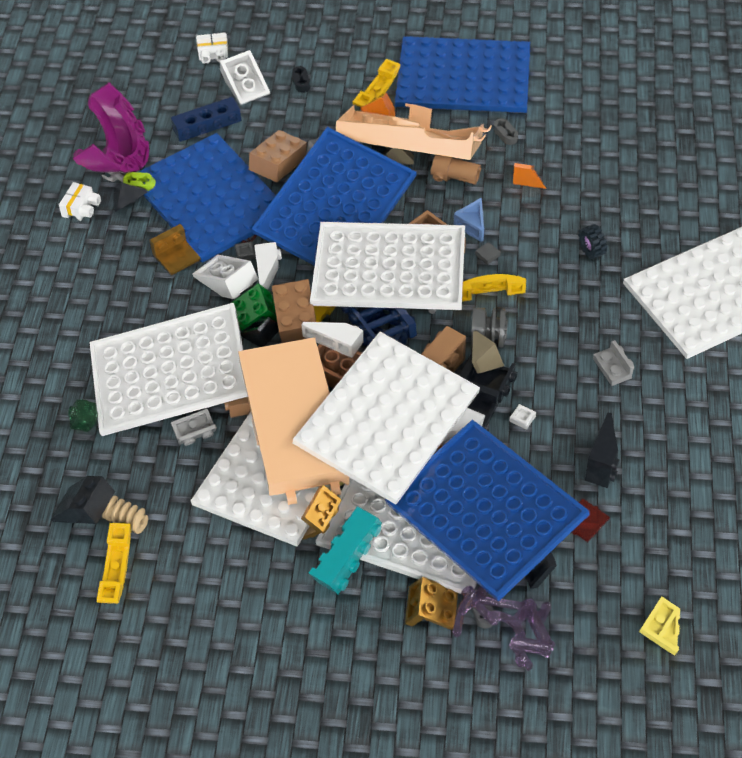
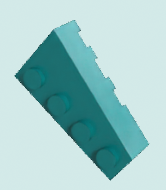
(347, 550)

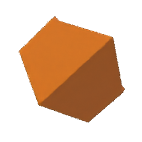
(380, 105)
(526, 176)

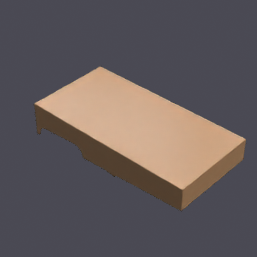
(410, 133)
(283, 392)

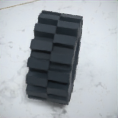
(592, 241)

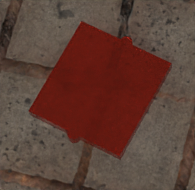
(592, 523)

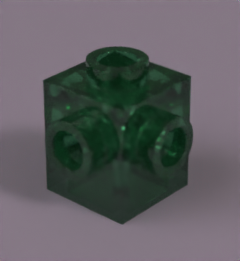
(82, 415)

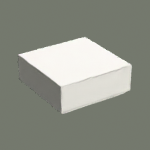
(522, 416)

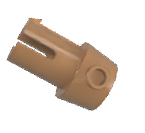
(450, 167)

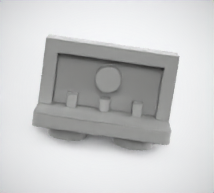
(193, 427)

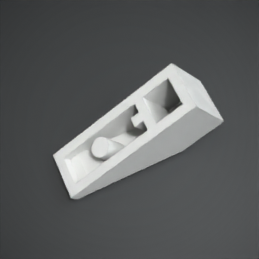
(267, 262)
(336, 336)

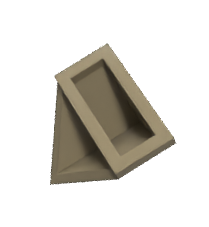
(399, 155)
(485, 354)

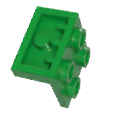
(254, 305)

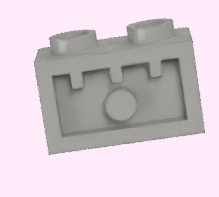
(614, 364)

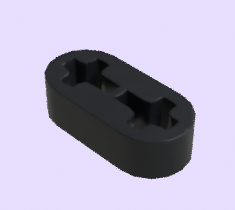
(301, 79)

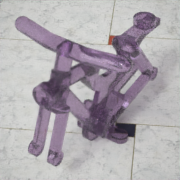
(526, 608)

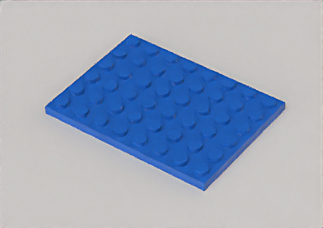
(464, 74)
(332, 184)
(209, 195)
(488, 509)

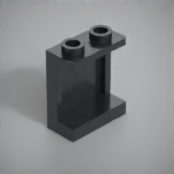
(497, 379)
(485, 402)

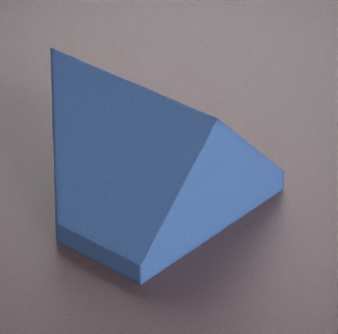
(472, 218)

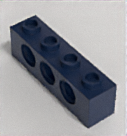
(206, 119)

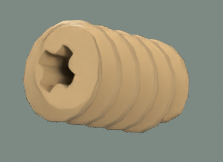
(125, 513)

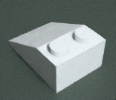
(244, 77)
(227, 275)

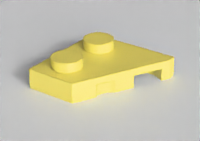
(663, 625)

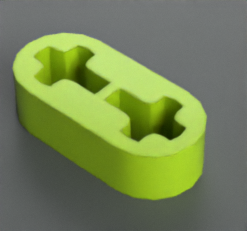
(139, 179)

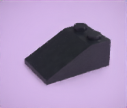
(603, 459)
(84, 501)

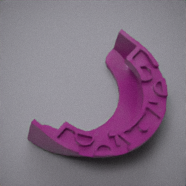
(124, 135)

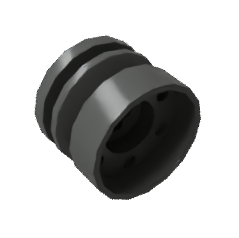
(491, 327)

